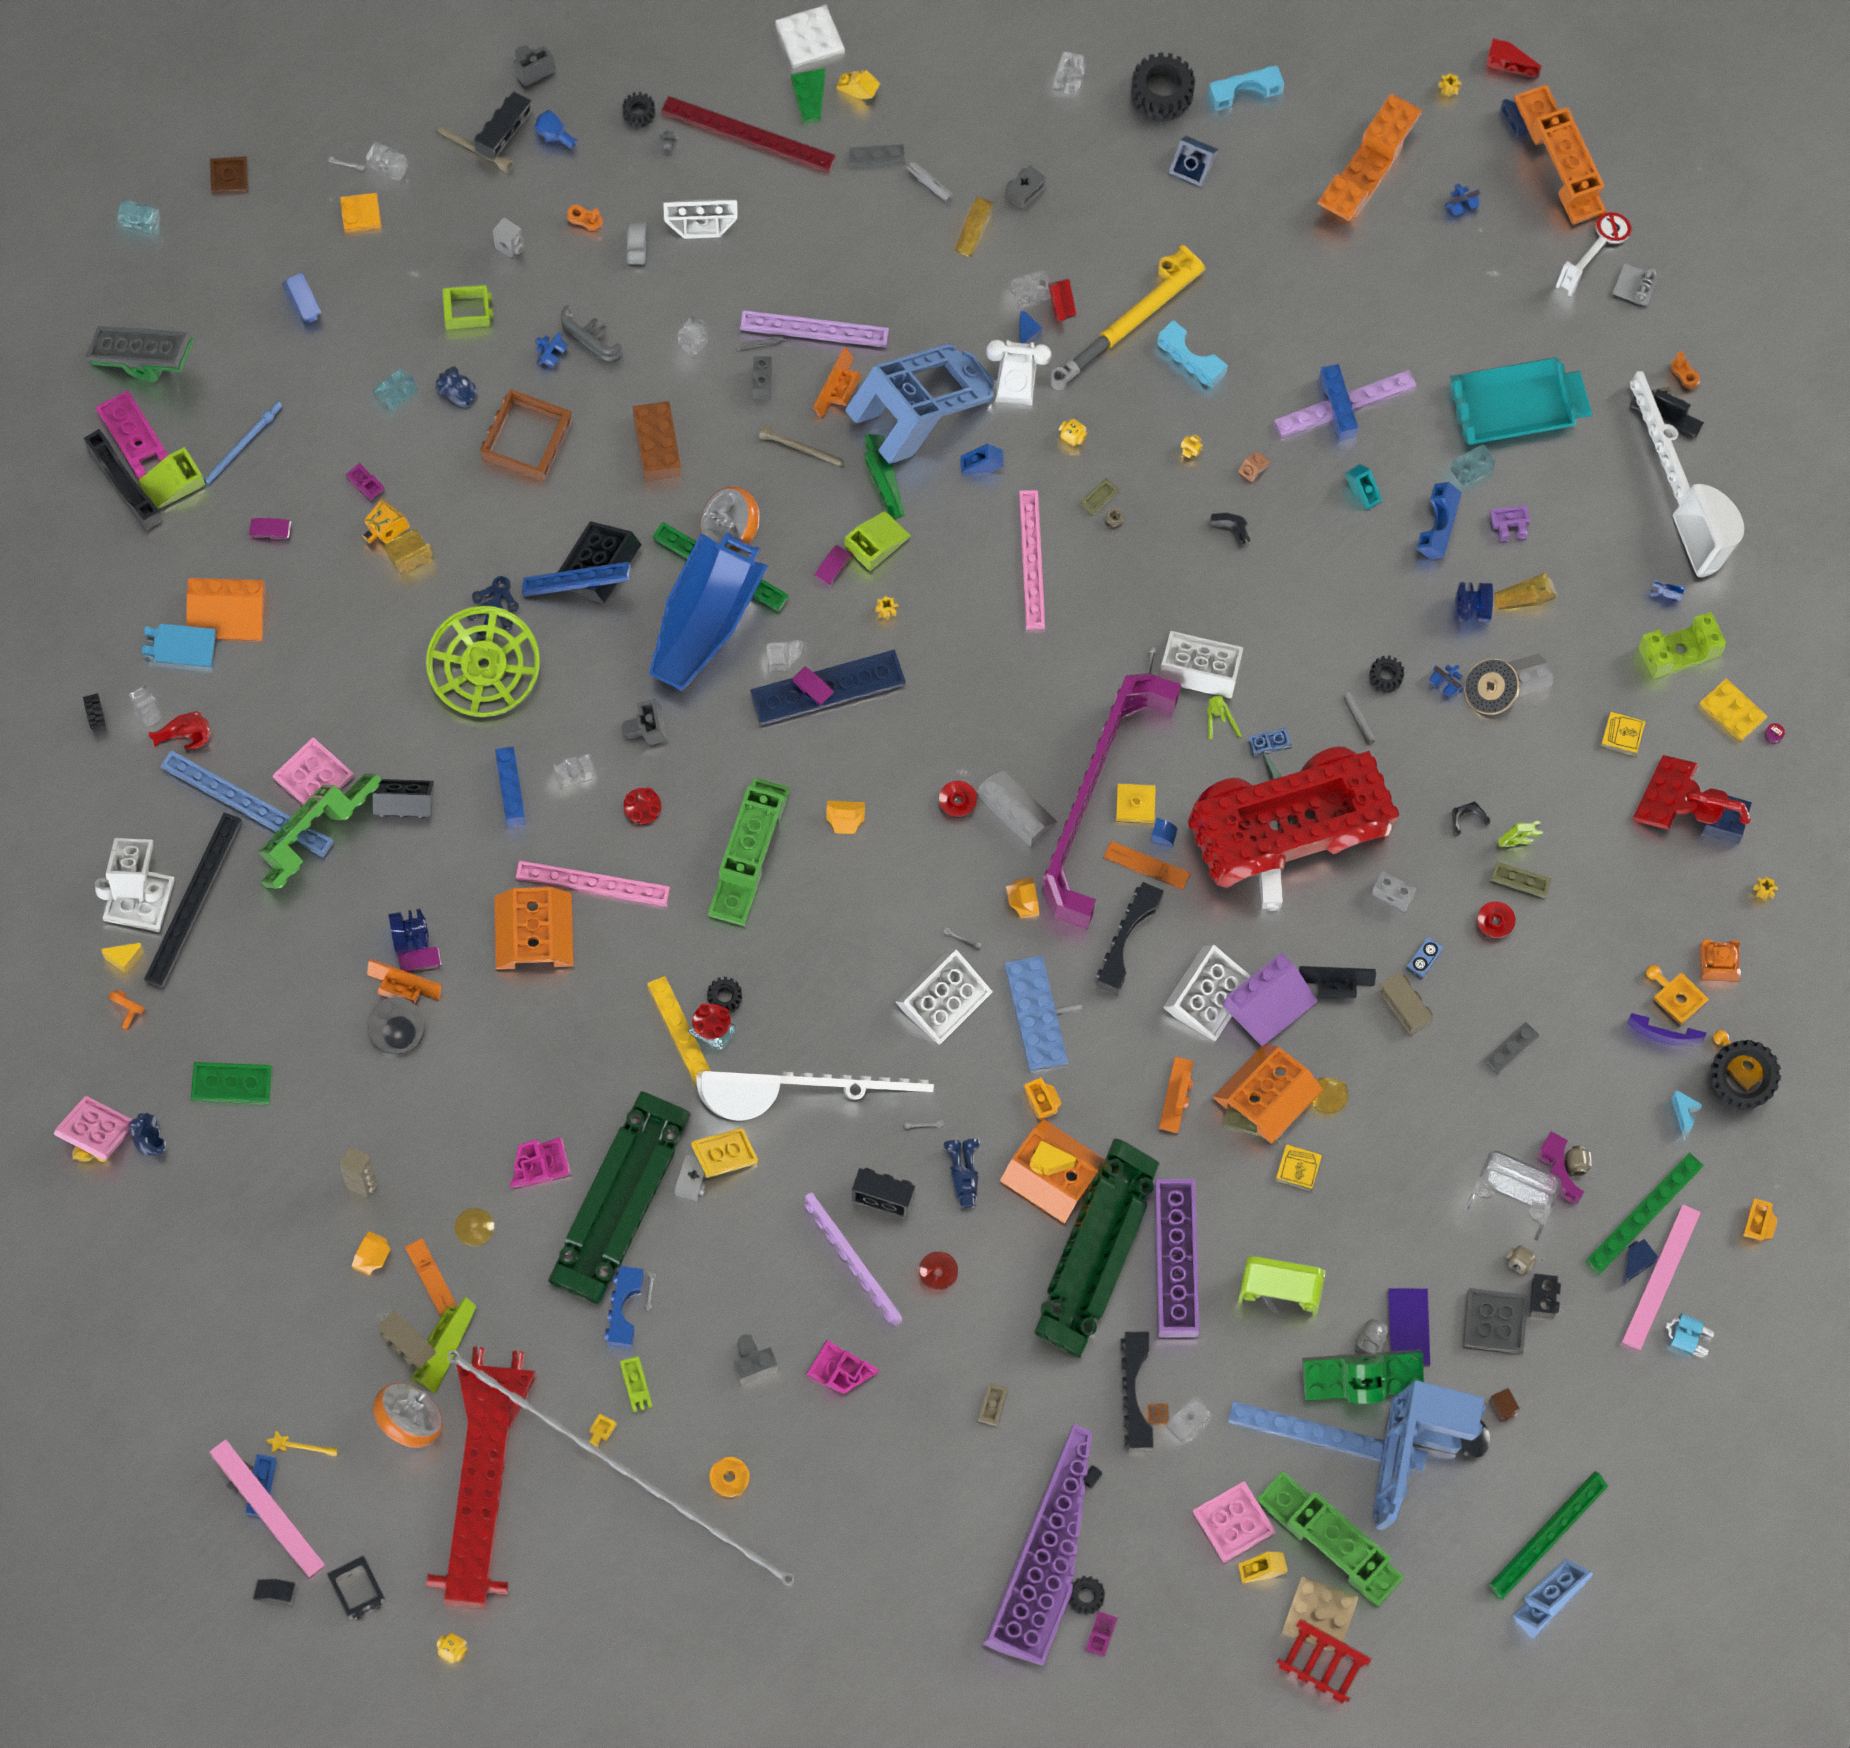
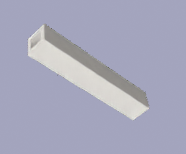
(1271, 885)

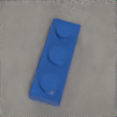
(263, 1471)

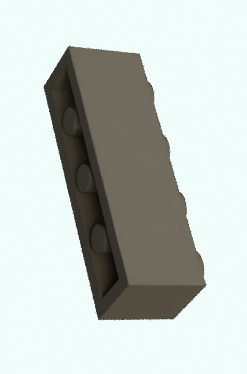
(358, 1172)

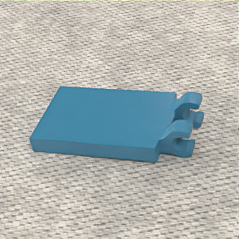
(181, 645)

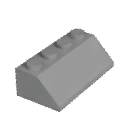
(1015, 807)

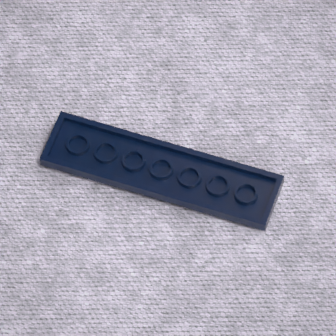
(847, 680)

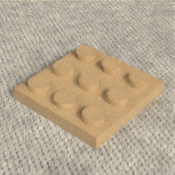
(1322, 1607)

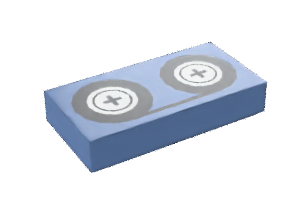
(1424, 957)

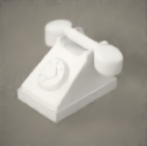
(1017, 369)
(128, 872)

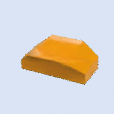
(845, 815)
(1023, 897)
(1042, 1098)
(1760, 1221)
(371, 1253)

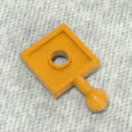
(1678, 986)
(1745, 1078)

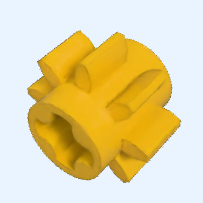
(1449, 84)
(1191, 446)
(886, 612)
(1770, 888)

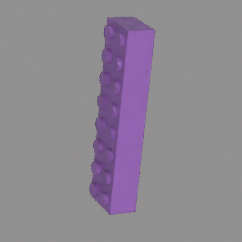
(1176, 1258)

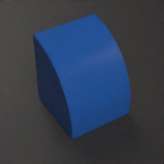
(1164, 833)

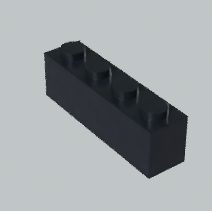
(503, 125)

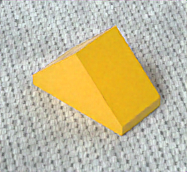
(123, 956)

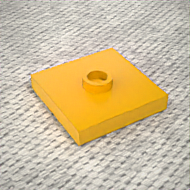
(1135, 803)

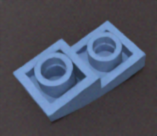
(1270, 742)

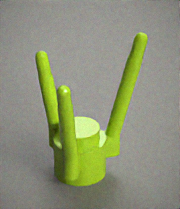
(1218, 707)

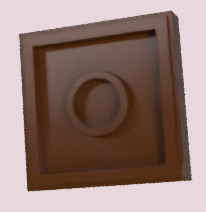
(229, 175)

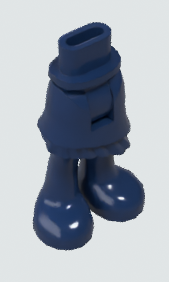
(965, 1178)

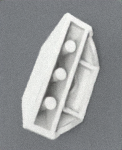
(700, 217)

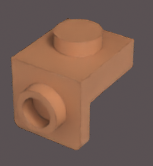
(1253, 466)

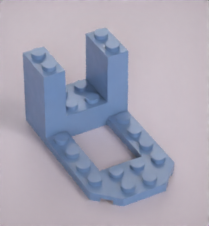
(896, 388)
(1423, 1417)

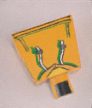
(384, 523)

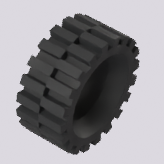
(1157, 104)
(1770, 1074)

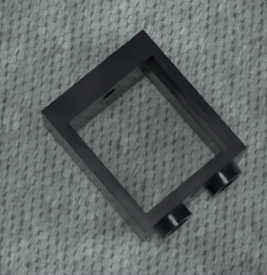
(348, 1570)

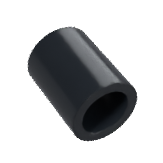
(1092, 1476)

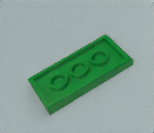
(231, 1082)

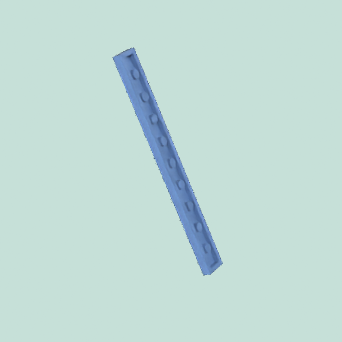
(242, 801)
(1316, 1433)

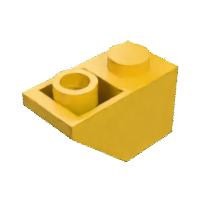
(858, 84)

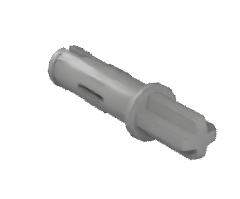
(935, 186)

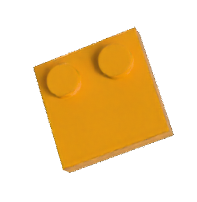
(360, 212)

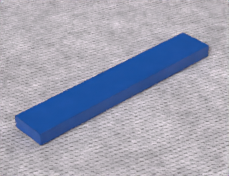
(576, 579)

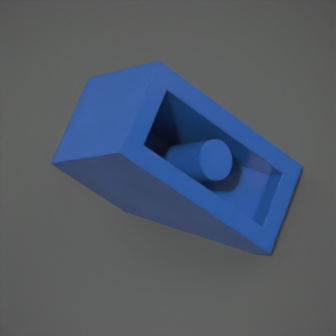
(982, 460)

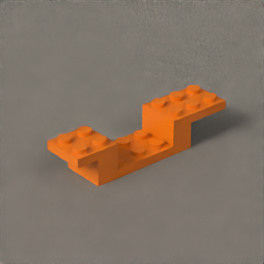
(1567, 150)
(1373, 159)

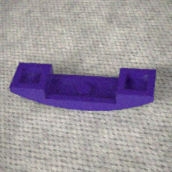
(1661, 1035)

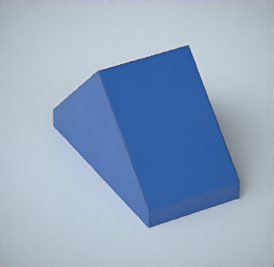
(1029, 329)

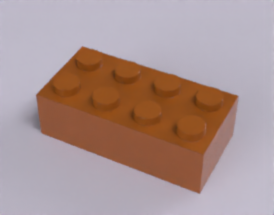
(657, 441)

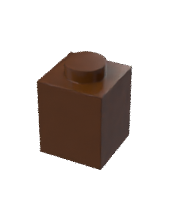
(1504, 1405)

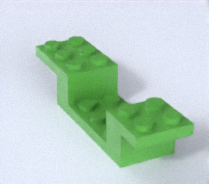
(327, 800)
(747, 849)
(1334, 1535)

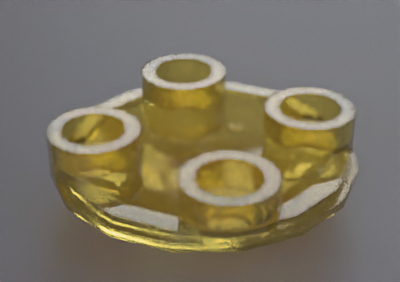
(1333, 1097)

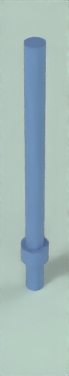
(266, 418)

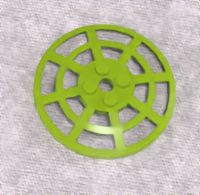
(478, 651)

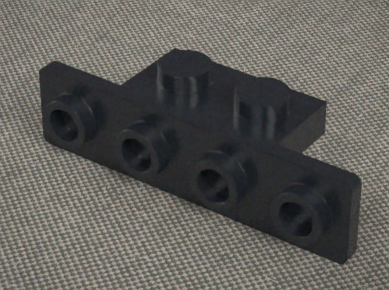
(1674, 412)
(1337, 980)

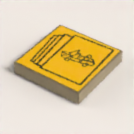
(1623, 733)
(1298, 1167)

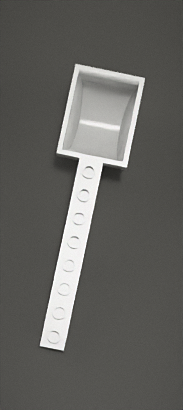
(1705, 516)
(749, 1095)

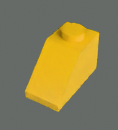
(1051, 1160)
(1263, 1567)

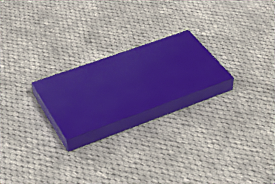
(1409, 1321)

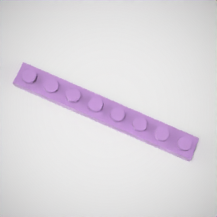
(814, 329)
(1359, 399)
(856, 1265)

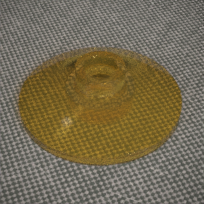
(478, 1235)

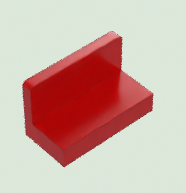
(1062, 299)

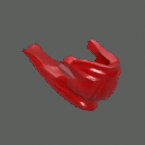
(186, 725)

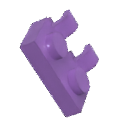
(1510, 517)

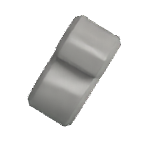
(636, 242)

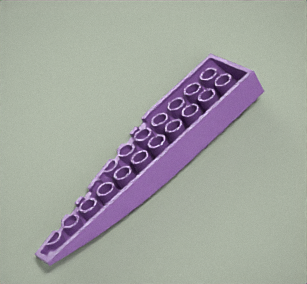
(1045, 1564)

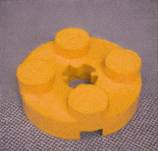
(735, 1487)

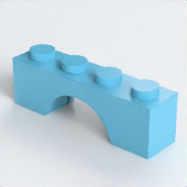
(1266, 81)
(1208, 368)

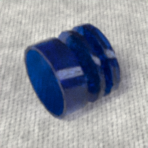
(1473, 601)
(408, 930)

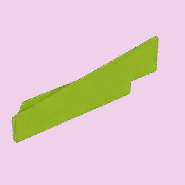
(444, 1339)

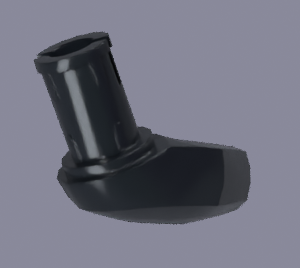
(1233, 522)

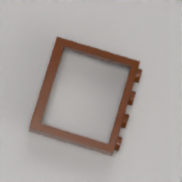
(536, 405)

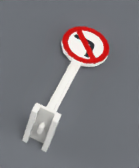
(1611, 228)

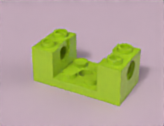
(1700, 640)

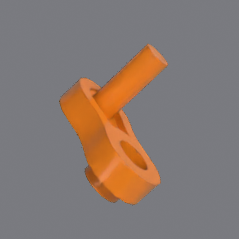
(589, 219)
(1681, 368)
(120, 997)

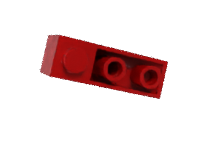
(1509, 57)

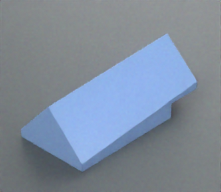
(1551, 1596)

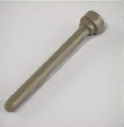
(504, 164)
(768, 434)

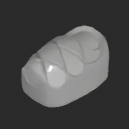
(1372, 1337)

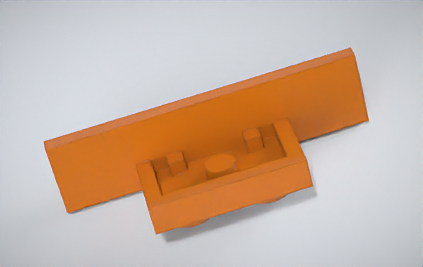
(838, 385)
(401, 983)
(1176, 1095)

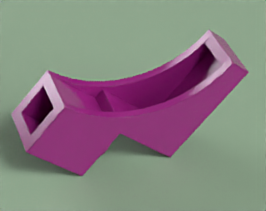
(1553, 1153)

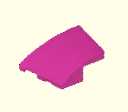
(540, 1163)
(839, 1368)

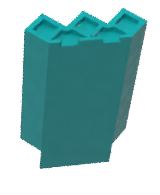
(1518, 400)

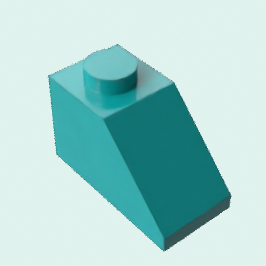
(1363, 485)

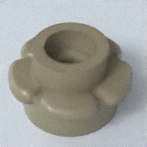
(1114, 513)

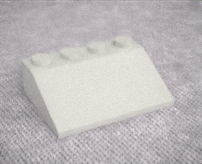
(1201, 664)
(1203, 990)
(944, 996)

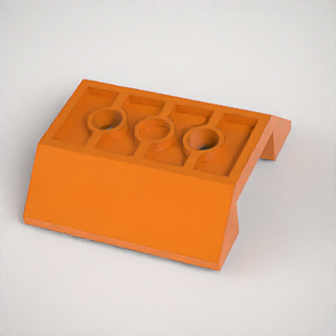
(548, 924)
(1280, 1096)
(1053, 1191)

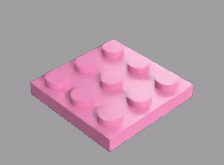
(310, 770)
(94, 1128)
(1234, 1522)

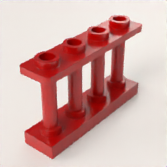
(1341, 1650)

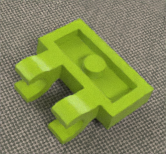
(1519, 834)

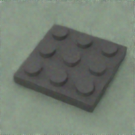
(1495, 1321)

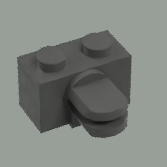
(533, 64)
(647, 724)
(754, 1362)

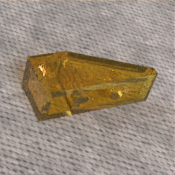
(974, 226)
(1527, 593)

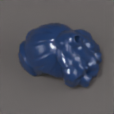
(456, 387)
(147, 1134)

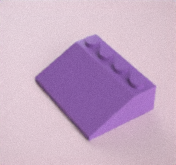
(1270, 999)

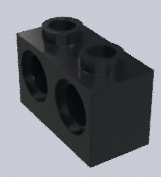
(1539, 1296)

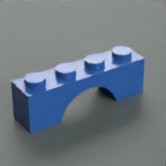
(1343, 415)
(1445, 501)
(510, 787)
(629, 1283)

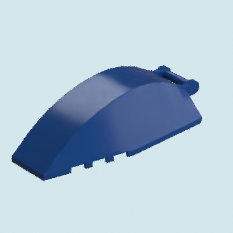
(704, 608)

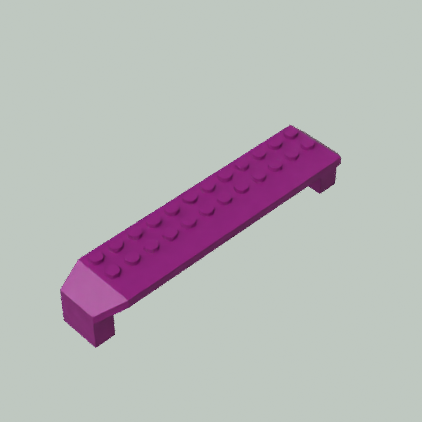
(1135, 694)

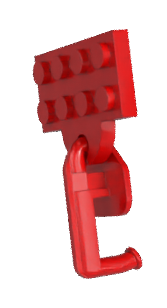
(1675, 792)

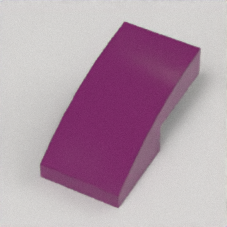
(364, 481)
(270, 527)
(832, 564)
(813, 685)
(420, 959)
(1101, 1633)

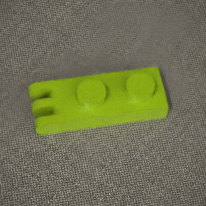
(635, 1383)

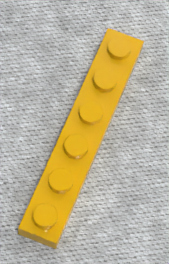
(678, 1026)

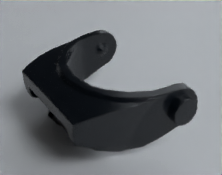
(1471, 807)

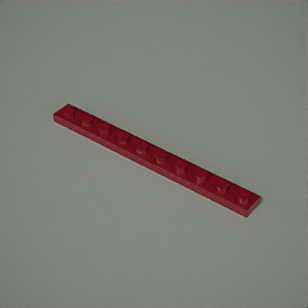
(748, 134)

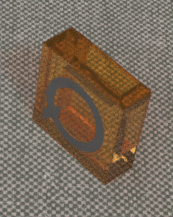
(1158, 1414)

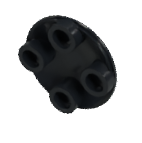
(1479, 1445)

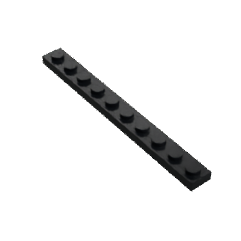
(193, 900)

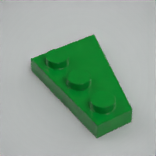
(809, 93)

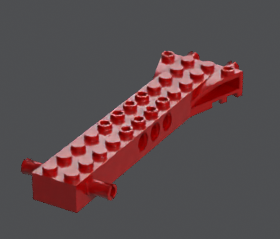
(482, 1473)

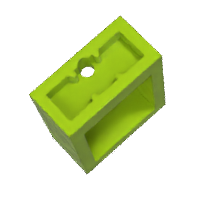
(464, 293)

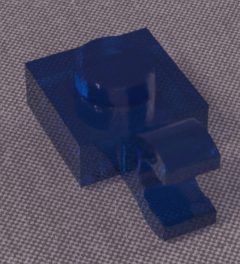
(1670, 591)

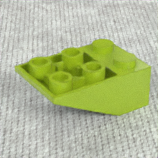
(171, 479)
(875, 540)

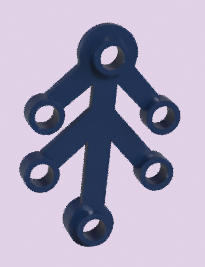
(495, 602)

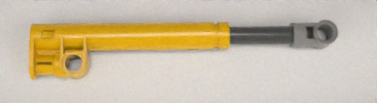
(1183, 270)

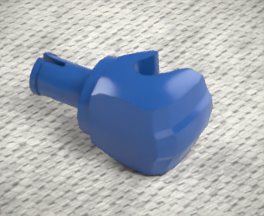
(553, 129)

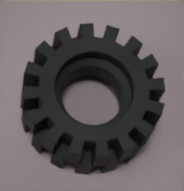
(635, 100)
(1390, 664)
(94, 711)
(729, 985)
(1095, 1604)

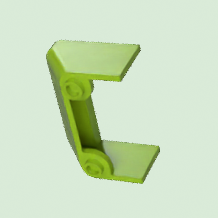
(1282, 1281)

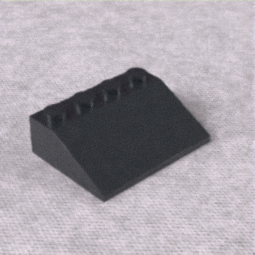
(599, 547)

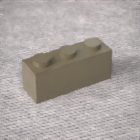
(1406, 1003)
(405, 1340)

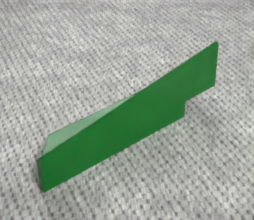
(883, 476)

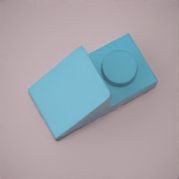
(1683, 1106)

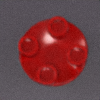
(642, 805)
(711, 1021)

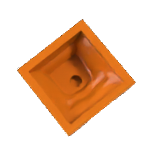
(1719, 961)

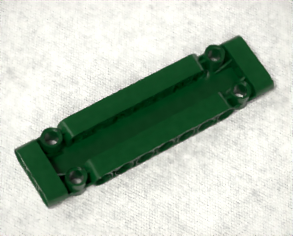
(619, 1197)
(1097, 1248)

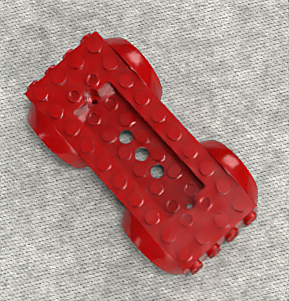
(1336, 784)

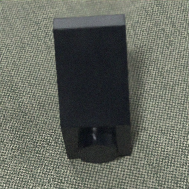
(275, 1592)

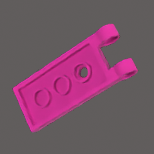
(127, 427)

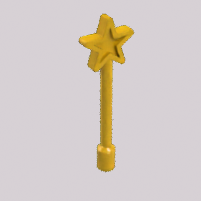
(280, 1443)

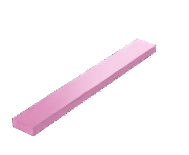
(1032, 559)
(592, 883)
(1661, 1277)
(267, 1508)

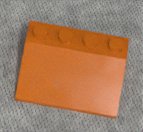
(228, 606)

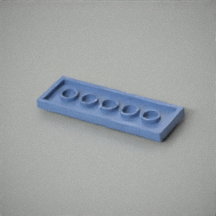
(1036, 1013)

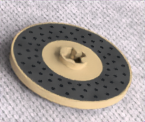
(1478, 689)

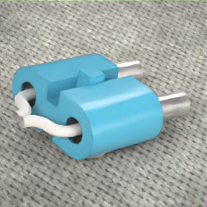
(1687, 1333)

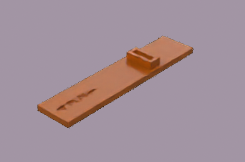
(1146, 865)
(430, 1275)

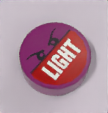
(1774, 733)

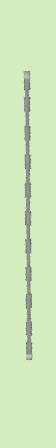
(620, 1467)

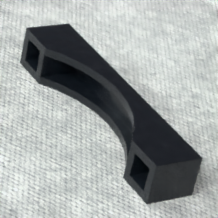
(132, 494)
(1145, 904)
(1139, 1430)

